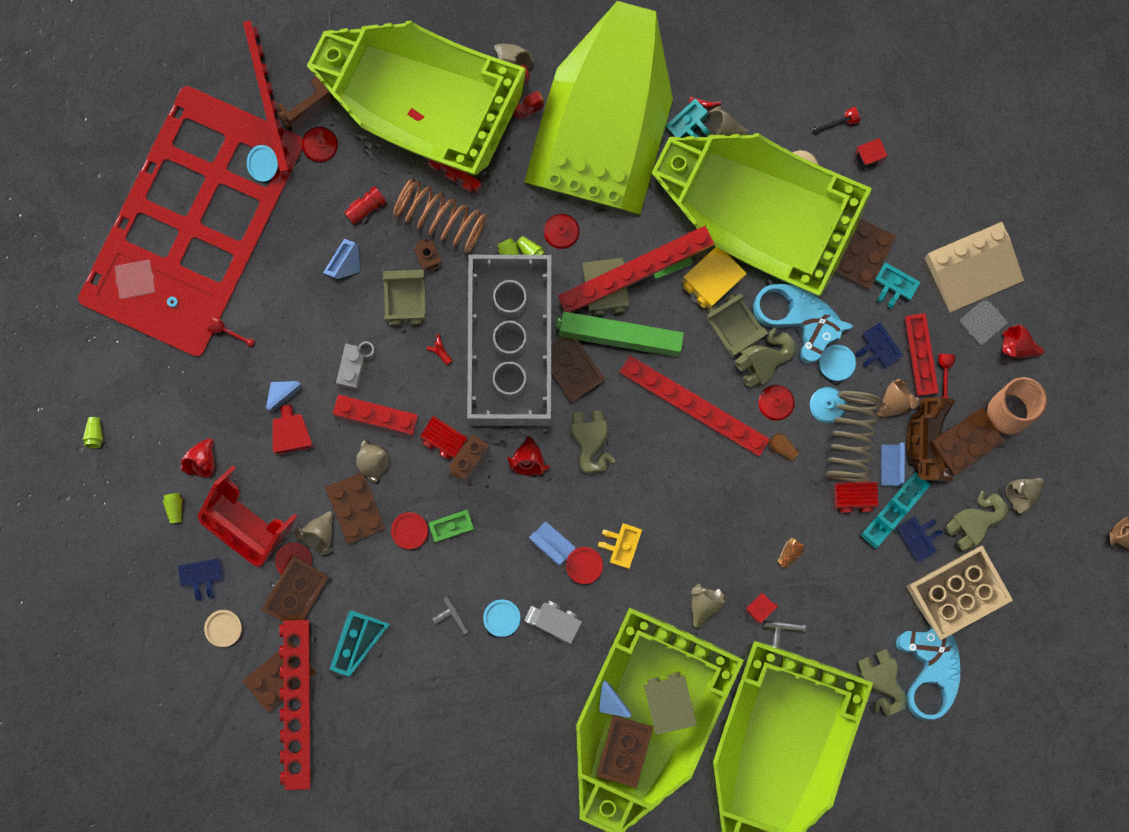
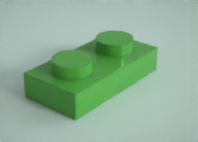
(451, 526)

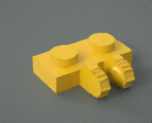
(625, 545)

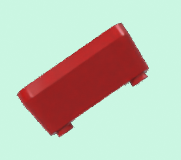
(238, 525)

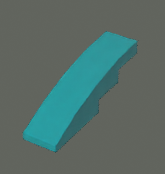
(895, 510)

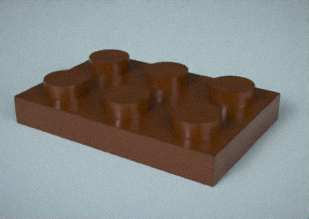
(865, 254)
(573, 368)
(967, 441)
(355, 508)
(294, 591)
(266, 681)
(624, 751)

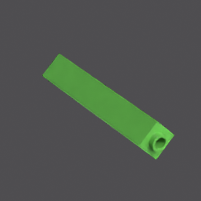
(619, 334)

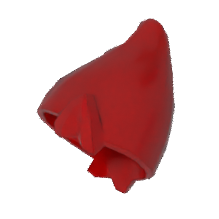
(1020, 343)
(529, 455)
(199, 459)

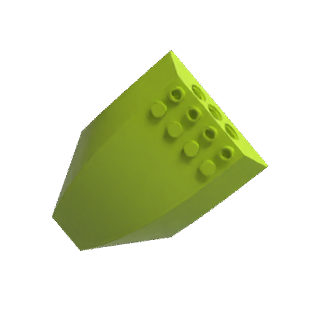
(403, 66)
(606, 113)
(764, 204)
(641, 652)
(786, 741)

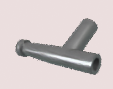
(451, 611)
(778, 627)

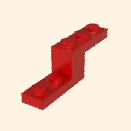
(468, 182)

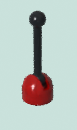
(851, 116)

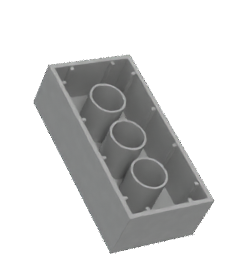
(509, 340)

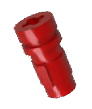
(362, 207)

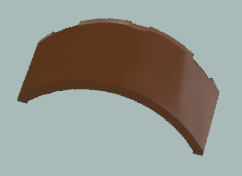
(924, 428)

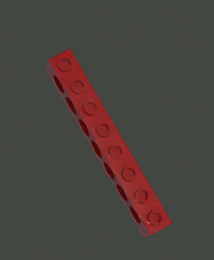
(301, 779)

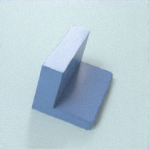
(892, 465)
(552, 543)

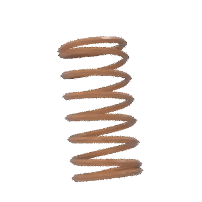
(405, 196)
(1030, 393)

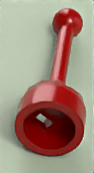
(217, 325)
(946, 362)

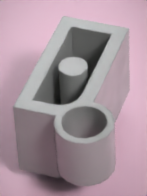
(352, 365)
(554, 621)

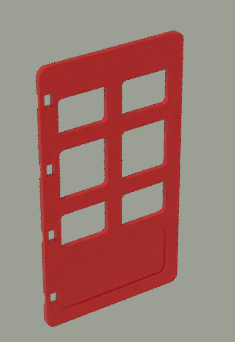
(197, 295)

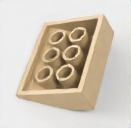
(975, 267)
(959, 592)

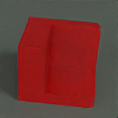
(872, 152)
(761, 608)

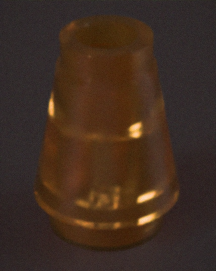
(783, 446)
(790, 552)

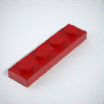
(921, 355)

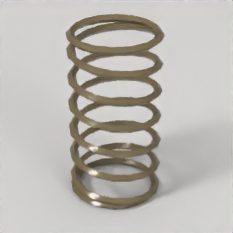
(869, 399)

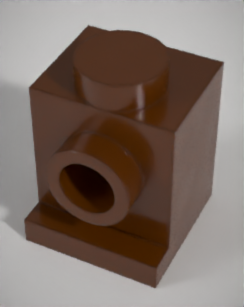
(427, 262)

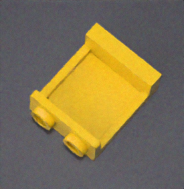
(713, 278)

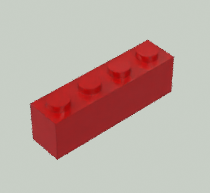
(375, 416)

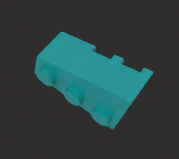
(355, 642)

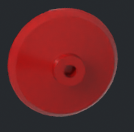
(319, 144)
(561, 231)
(776, 402)
(409, 530)
(285, 553)
(584, 565)

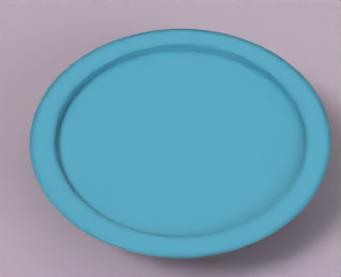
(262, 163)
(837, 362)
(823, 405)
(501, 618)

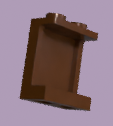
(308, 108)
(469, 459)

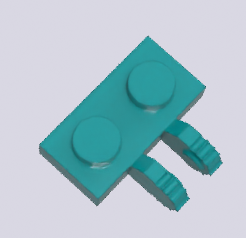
(689, 119)
(896, 281)

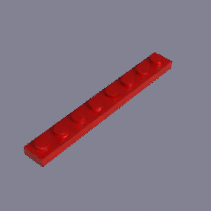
(269, 106)
(636, 270)
(694, 406)

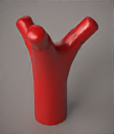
(705, 104)
(439, 349)

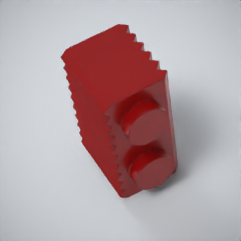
(443, 438)
(856, 496)

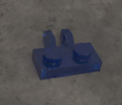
(882, 344)
(917, 539)
(199, 573)

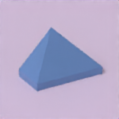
(345, 261)
(281, 392)
(612, 703)

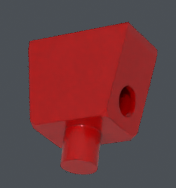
(290, 432)

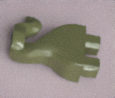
(763, 360)
(590, 438)
(975, 522)
(884, 682)

